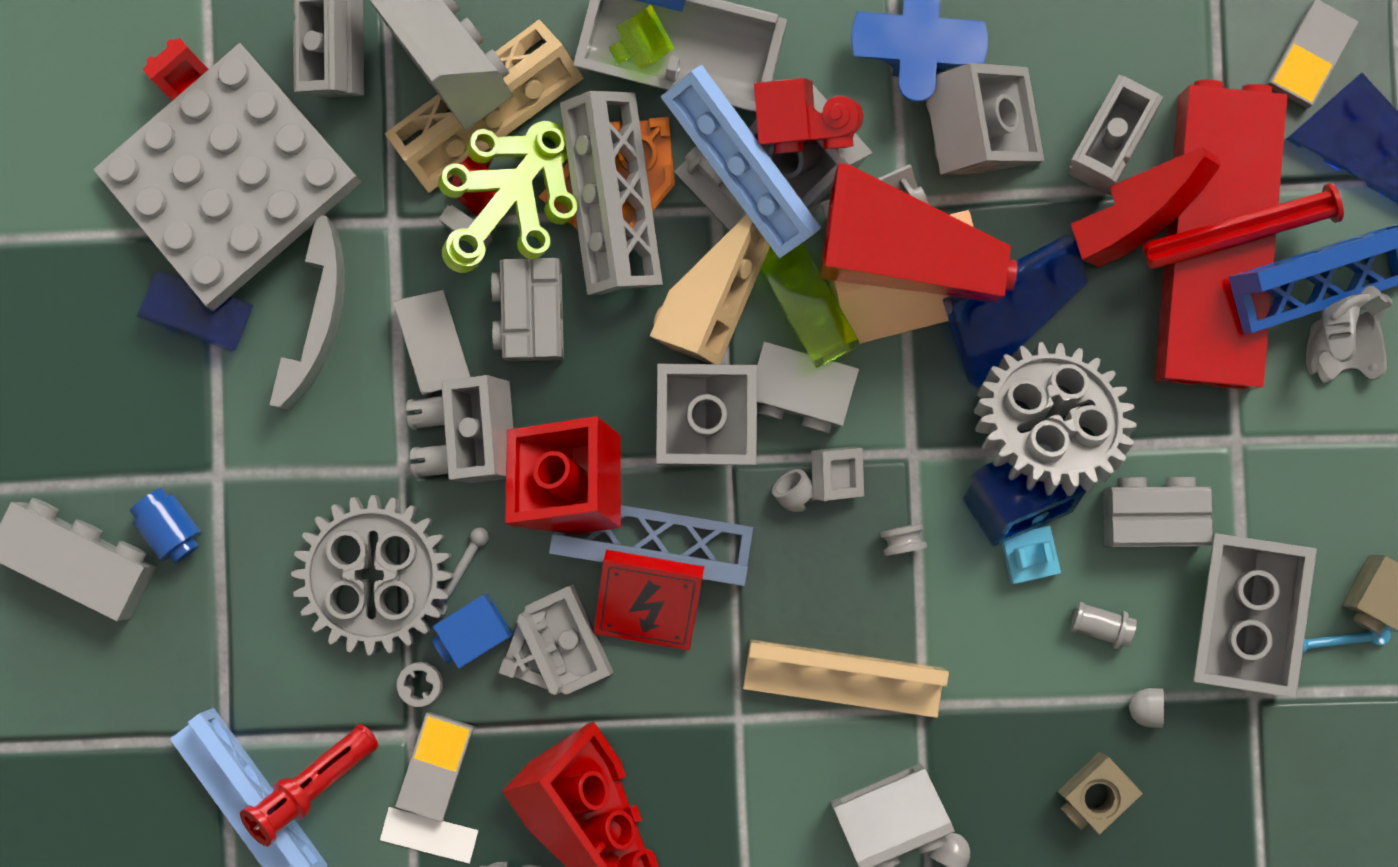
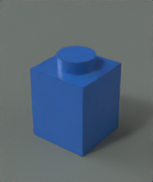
(471, 631)

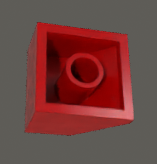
(564, 477)

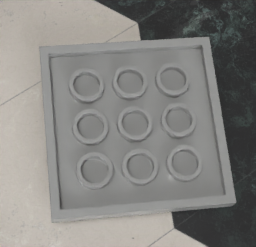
(226, 176)

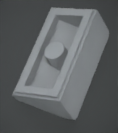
(431, 340)

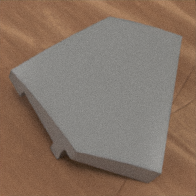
(556, 645)

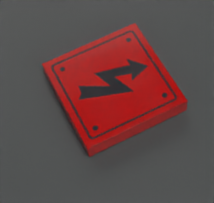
(648, 599)

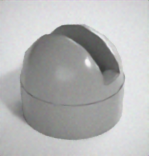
(793, 490)
(1148, 707)
(953, 853)

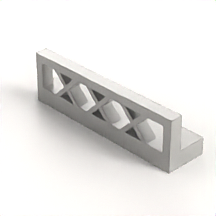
(602, 191)

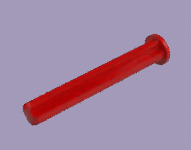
(1245, 228)

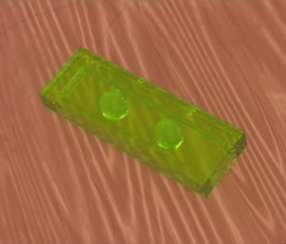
(809, 305)

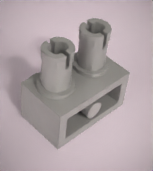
(476, 427)

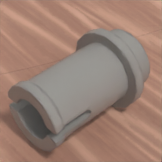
(1103, 625)

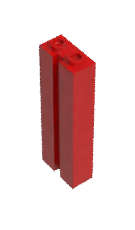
(1198, 314)

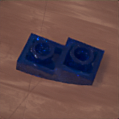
(177, 308)

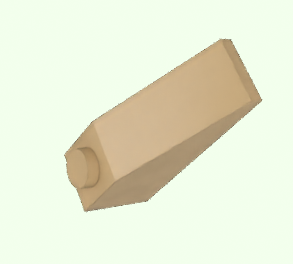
(710, 298)

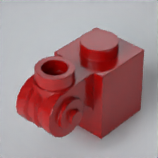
(789, 117)

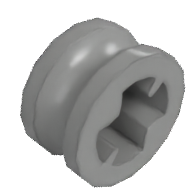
(903, 539)
(407, 691)

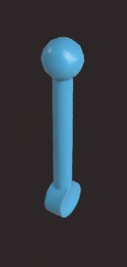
(1375, 639)

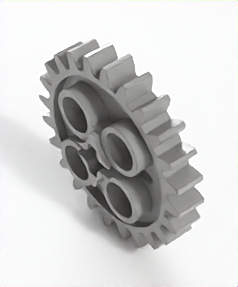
(1075, 455)
(327, 574)

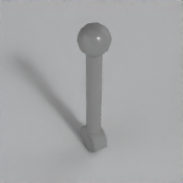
(478, 537)

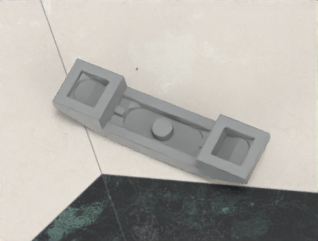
(297, 376)

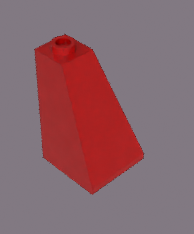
(905, 244)

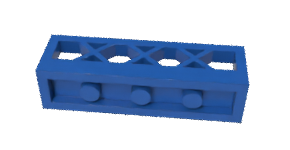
(1308, 266)

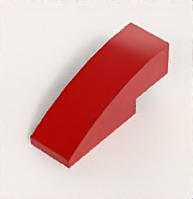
(1144, 207)

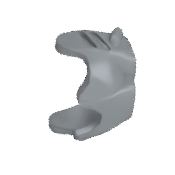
(1348, 339)

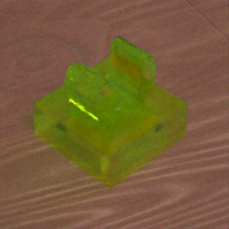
(641, 39)

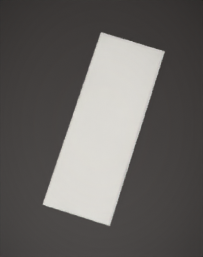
(429, 835)

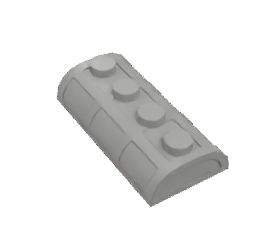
(728, 39)

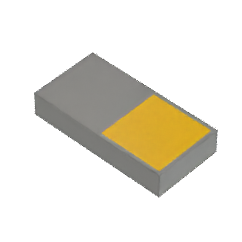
(1312, 53)
(434, 766)

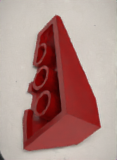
(578, 804)

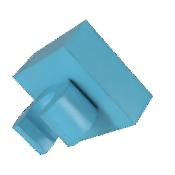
(1031, 555)

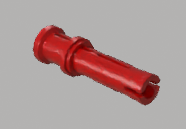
(293, 796)

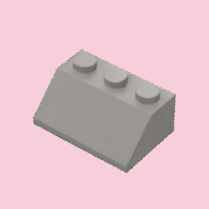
(448, 55)
(1255, 615)

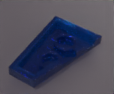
(1356, 134)
(992, 329)

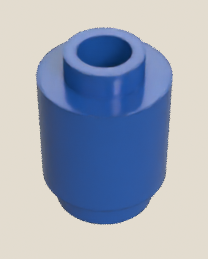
(165, 526)

